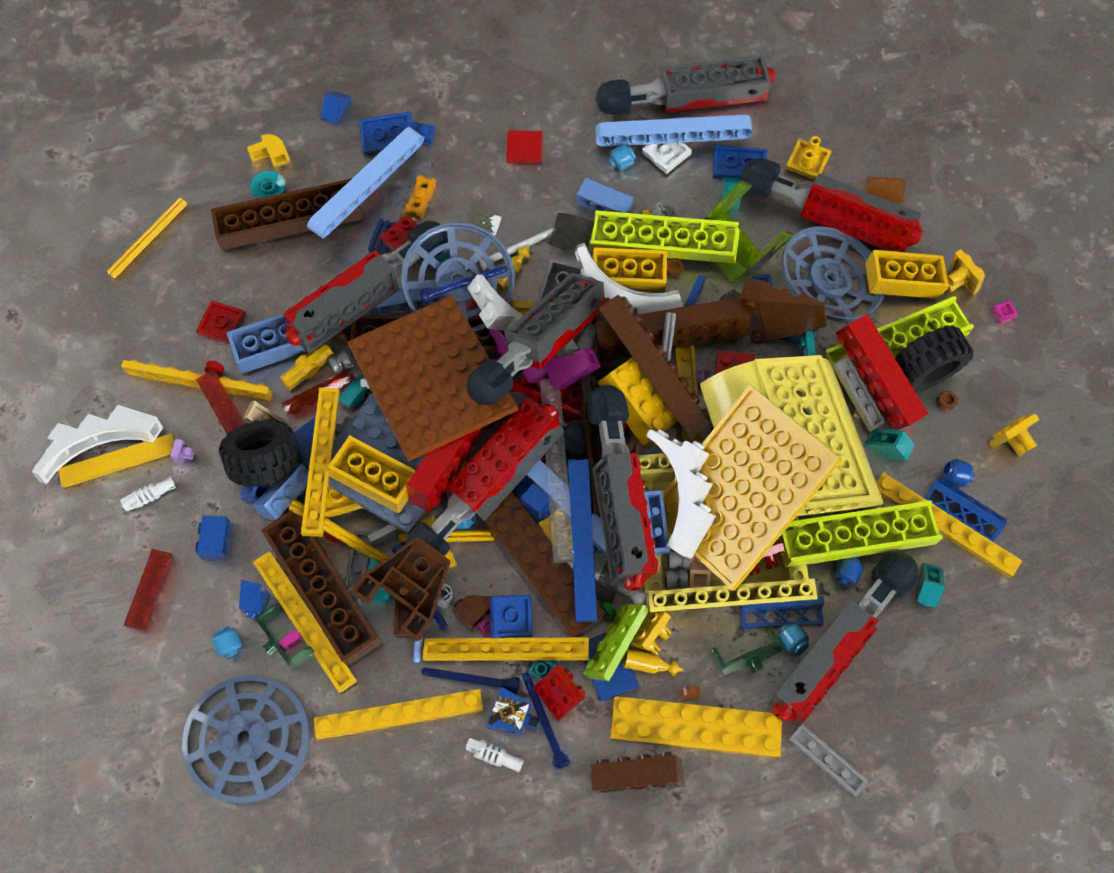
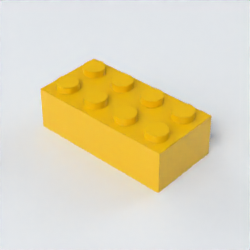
(634, 268)
(906, 274)
(644, 403)
(371, 473)

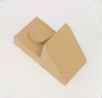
(258, 412)

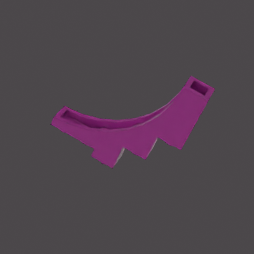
(561, 370)

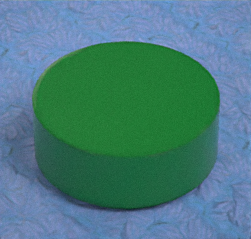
(608, 609)

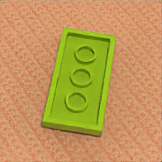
(616, 641)

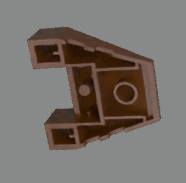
(778, 312)
(414, 578)

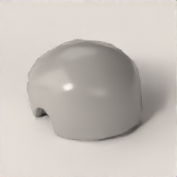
(665, 209)

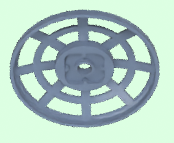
(455, 265)
(833, 269)
(254, 747)

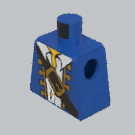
(511, 714)

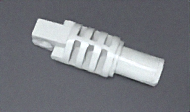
(148, 493)
(493, 754)

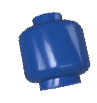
(958, 472)
(848, 571)

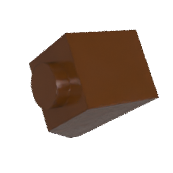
(472, 610)

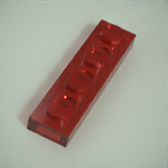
(310, 396)
(220, 401)
(148, 590)

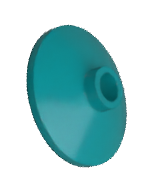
(267, 180)

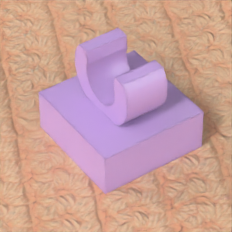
(180, 452)

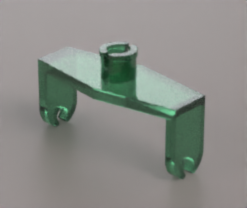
(273, 643)
(752, 658)

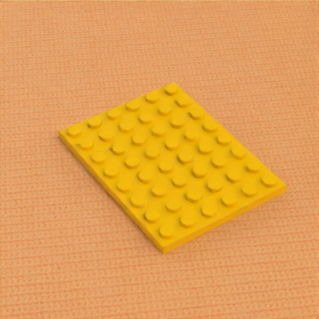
(761, 479)

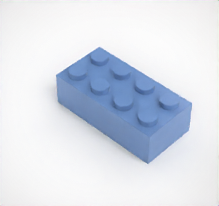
(261, 344)

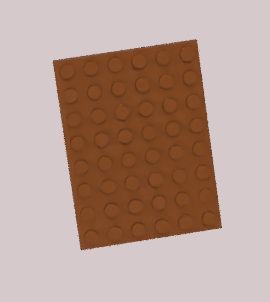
(421, 377)

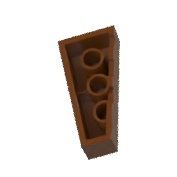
(637, 773)

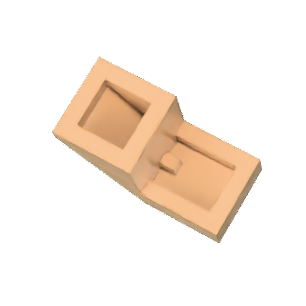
(698, 574)

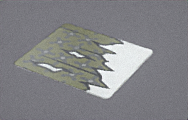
(487, 221)

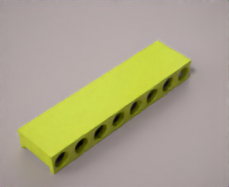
(679, 240)
(909, 328)
(859, 534)

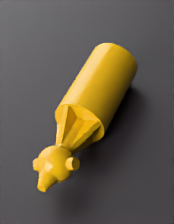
(523, 252)
(648, 663)

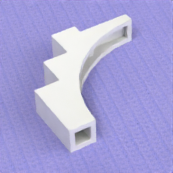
(642, 301)
(498, 313)
(94, 431)
(693, 516)

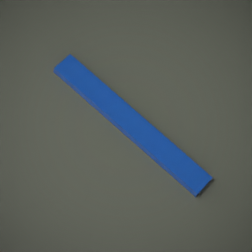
(582, 541)

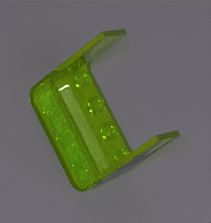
(748, 255)

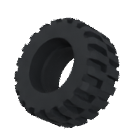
(935, 357)
(259, 452)

